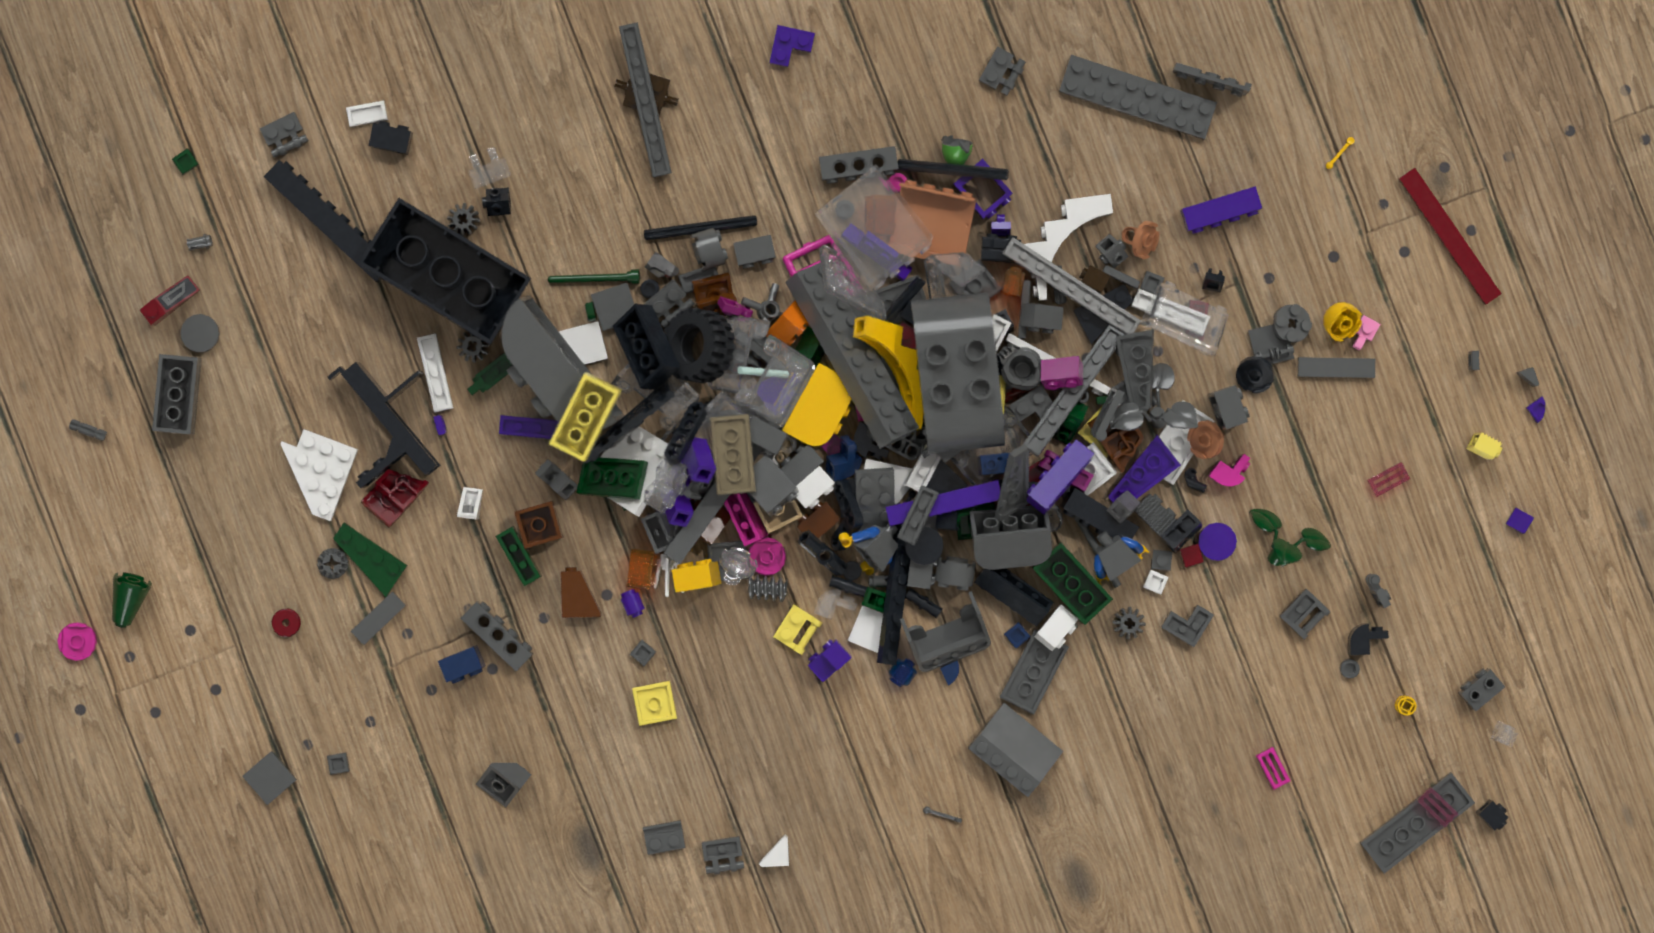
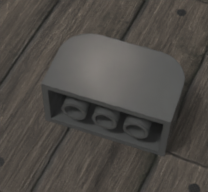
(1013, 542)

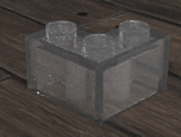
(667, 486)

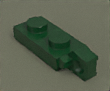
(490, 375)

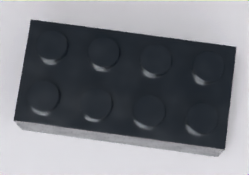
(646, 346)

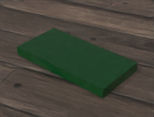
(612, 478)

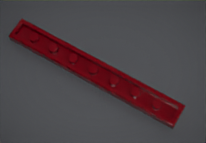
(1449, 236)

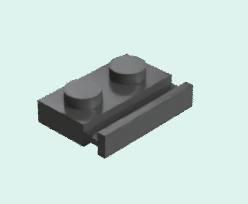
(664, 837)

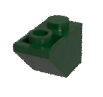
(1071, 423)

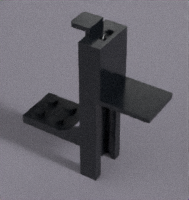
(404, 439)

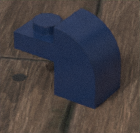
(843, 464)

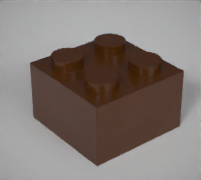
(539, 524)

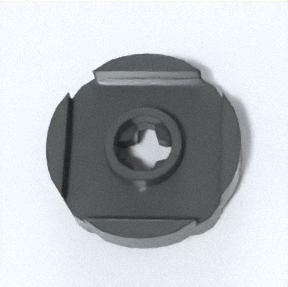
(1281, 322)

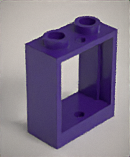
(1001, 201)

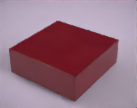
(1191, 555)

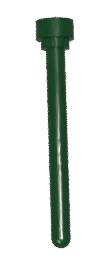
(631, 277)

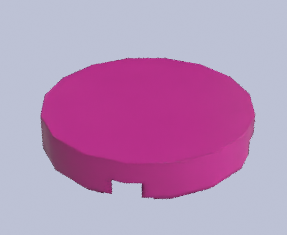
(769, 555)
(77, 641)

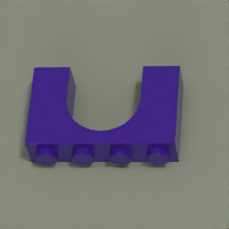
(699, 468)

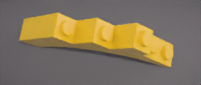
(886, 340)

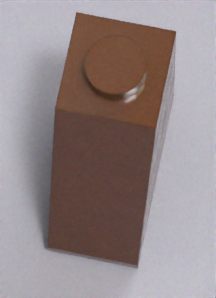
(577, 595)

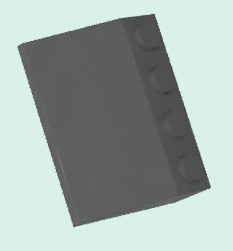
(1015, 749)

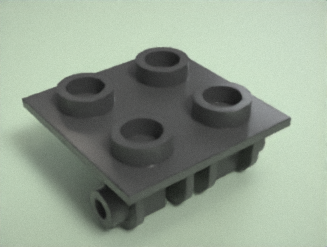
(1269, 346)

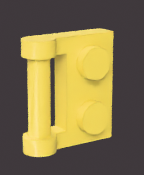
(791, 626)

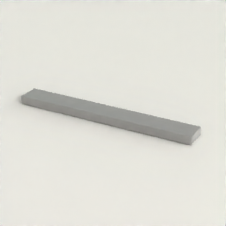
(1071, 286)

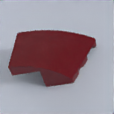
(393, 496)

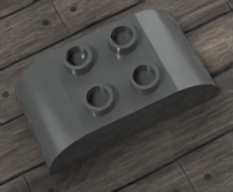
(543, 360)
(958, 373)

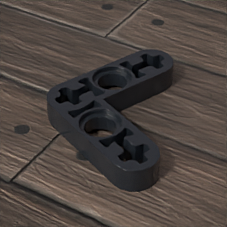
(850, 509)

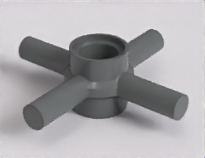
(761, 308)

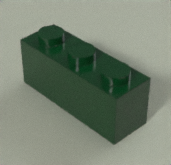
(518, 556)

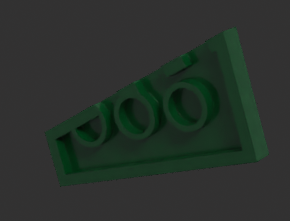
(372, 559)

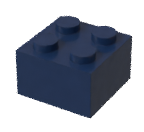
(462, 663)

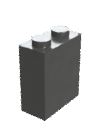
(772, 487)

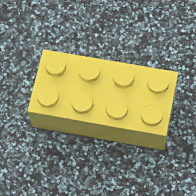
(585, 416)

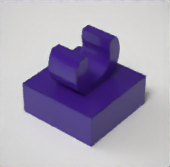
(1000, 226)

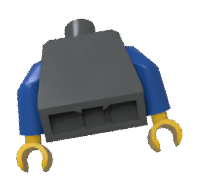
(873, 545)
(1116, 556)

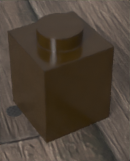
(1094, 278)

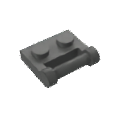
(1300, 609)

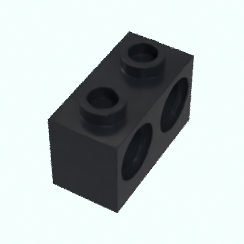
(1181, 531)

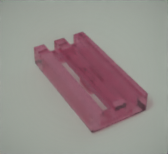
(1374, 486)
(1425, 795)

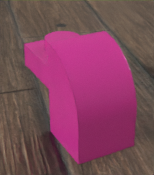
(1229, 476)

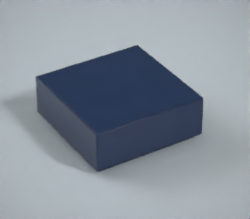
(1017, 635)

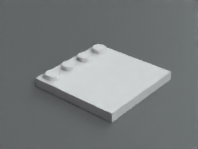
(638, 445)

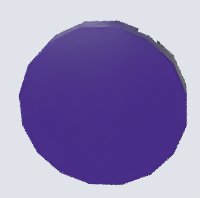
(1217, 541)

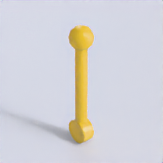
(1329, 165)

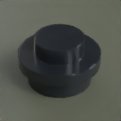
(649, 288)

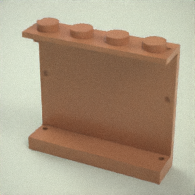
(943, 213)

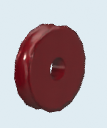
(292, 628)

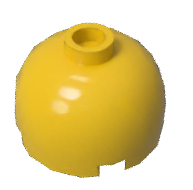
(1342, 321)

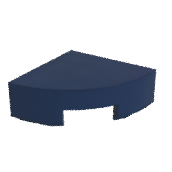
(950, 672)

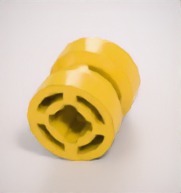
(1402, 704)

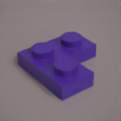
(788, 39)

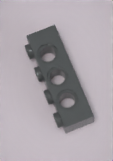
(828, 163)
(472, 619)

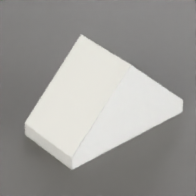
(470, 503)
(777, 855)

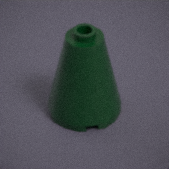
(128, 596)

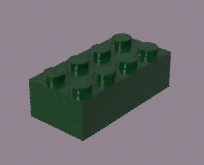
(1073, 584)

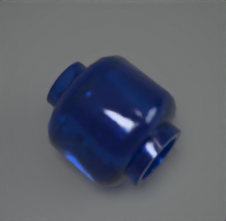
(902, 672)

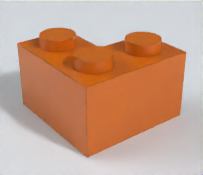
(789, 324)

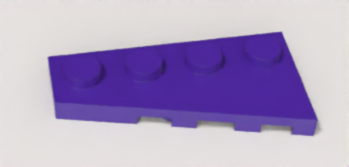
(1148, 470)

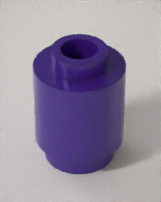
(632, 603)

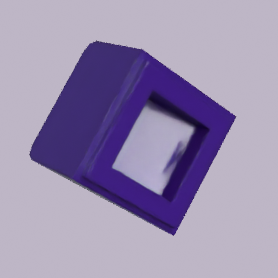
(1519, 520)

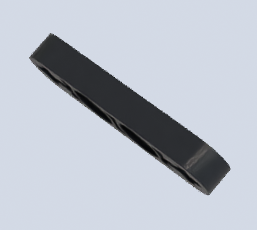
(681, 432)

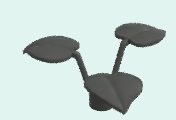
(1180, 416)

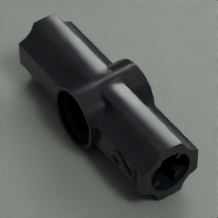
(816, 547)

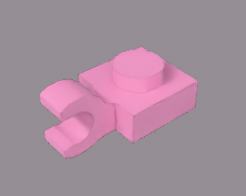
(1366, 332)

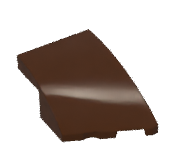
(709, 289)
(1120, 444)

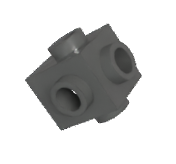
(1111, 251)

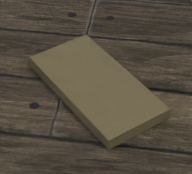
(733, 454)

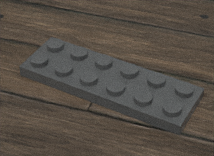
(1414, 825)

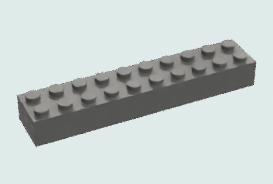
(853, 359)

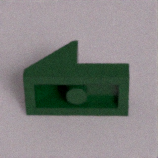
(874, 599)

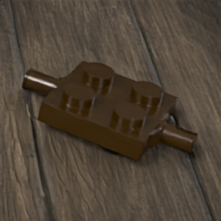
(660, 88)

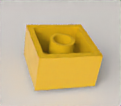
(696, 576)

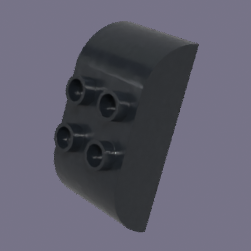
(444, 271)

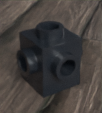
(497, 201)

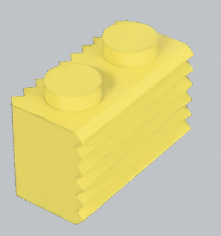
(1484, 446)

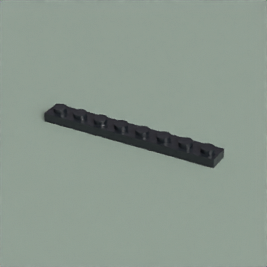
(894, 604)

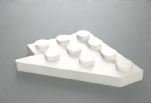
(320, 470)

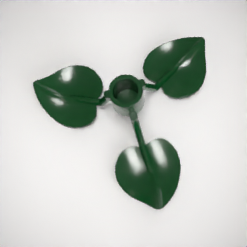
(1284, 552)

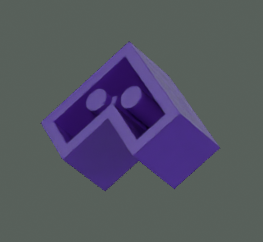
(829, 660)

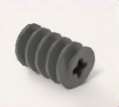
(767, 588)

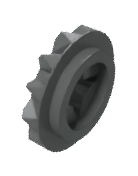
(338, 556)

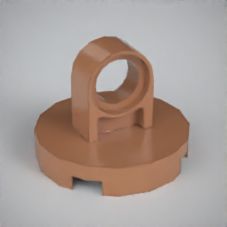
(1144, 240)
(1206, 439)

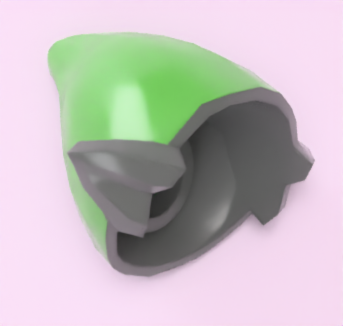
(956, 150)

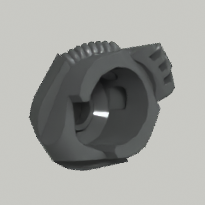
(1020, 367)

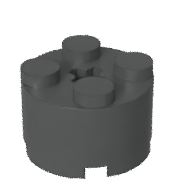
(708, 249)
(955, 572)

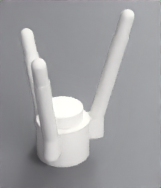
(666, 564)

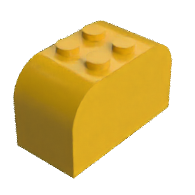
(819, 409)

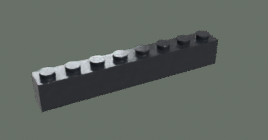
(319, 212)

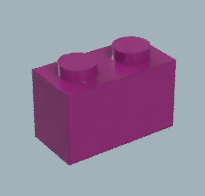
(1062, 372)

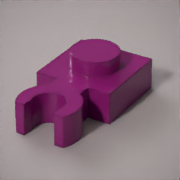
(733, 307)

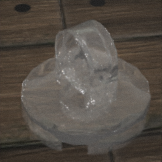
(737, 563)

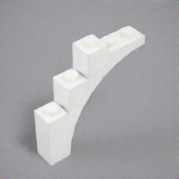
(1055, 232)

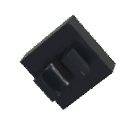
(1212, 281)

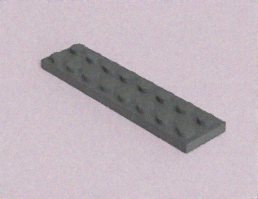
(1138, 97)

